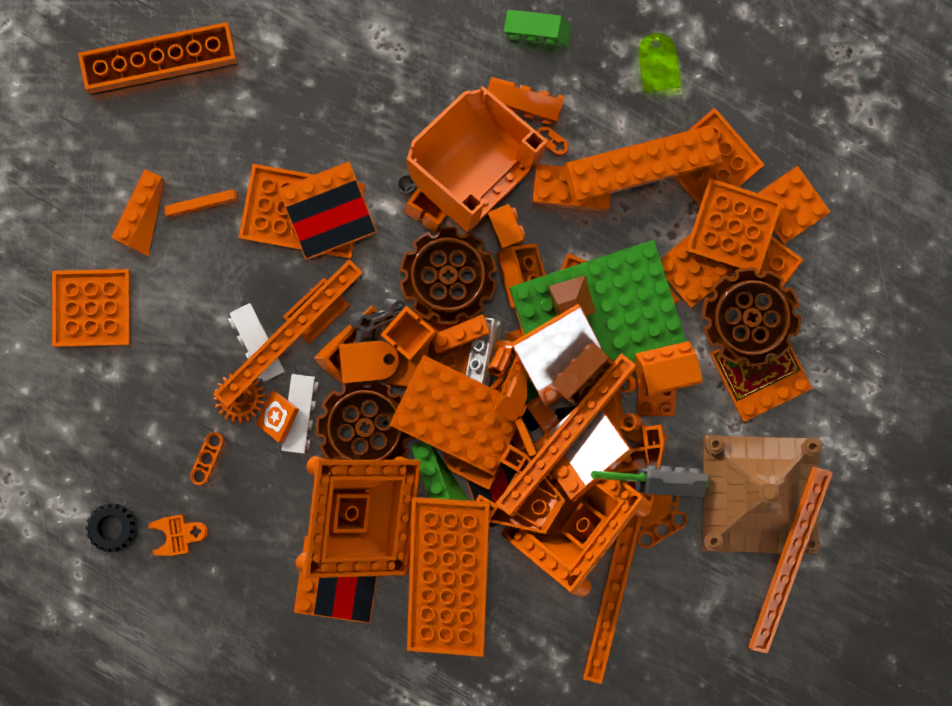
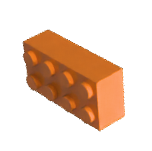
(553, 191)

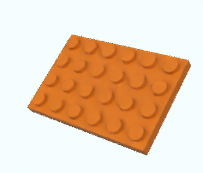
(265, 214)
(454, 415)

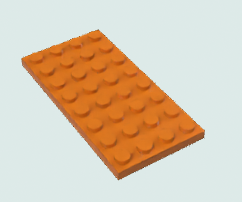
(448, 576)

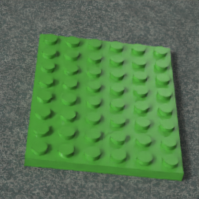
(629, 301)

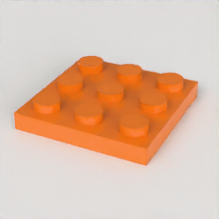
(799, 207)
(692, 274)

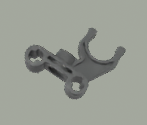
(375, 323)

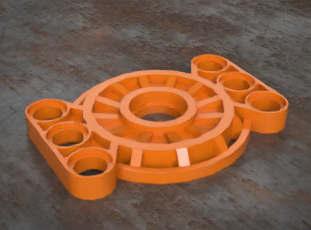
(660, 515)

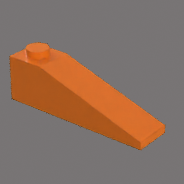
(329, 356)
(514, 392)

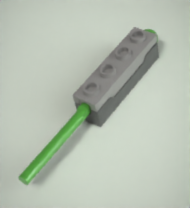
(663, 480)

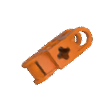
(178, 535)

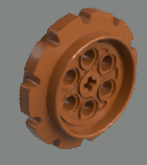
(448, 244)
(776, 336)
(357, 397)

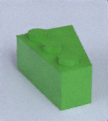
(537, 27)

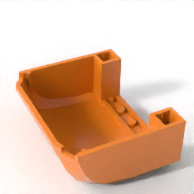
(473, 156)

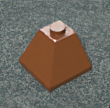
(570, 293)

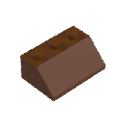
(582, 373)

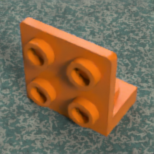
(655, 405)

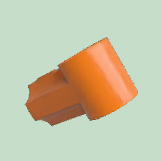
(502, 356)

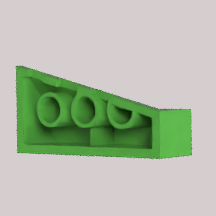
(436, 475)

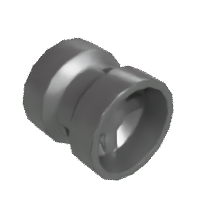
(406, 181)

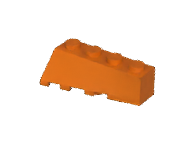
(527, 101)
(139, 217)

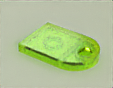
(658, 65)

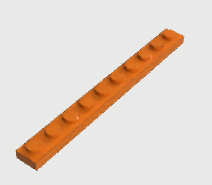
(287, 333)
(566, 435)
(790, 560)
(612, 601)

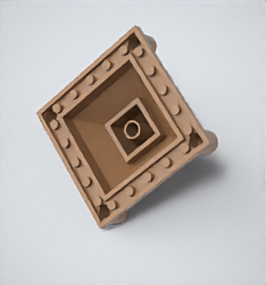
(755, 492)

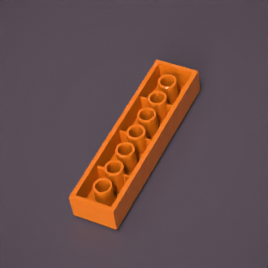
(157, 58)
(642, 163)

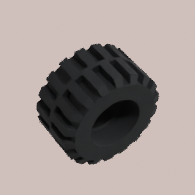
(95, 524)

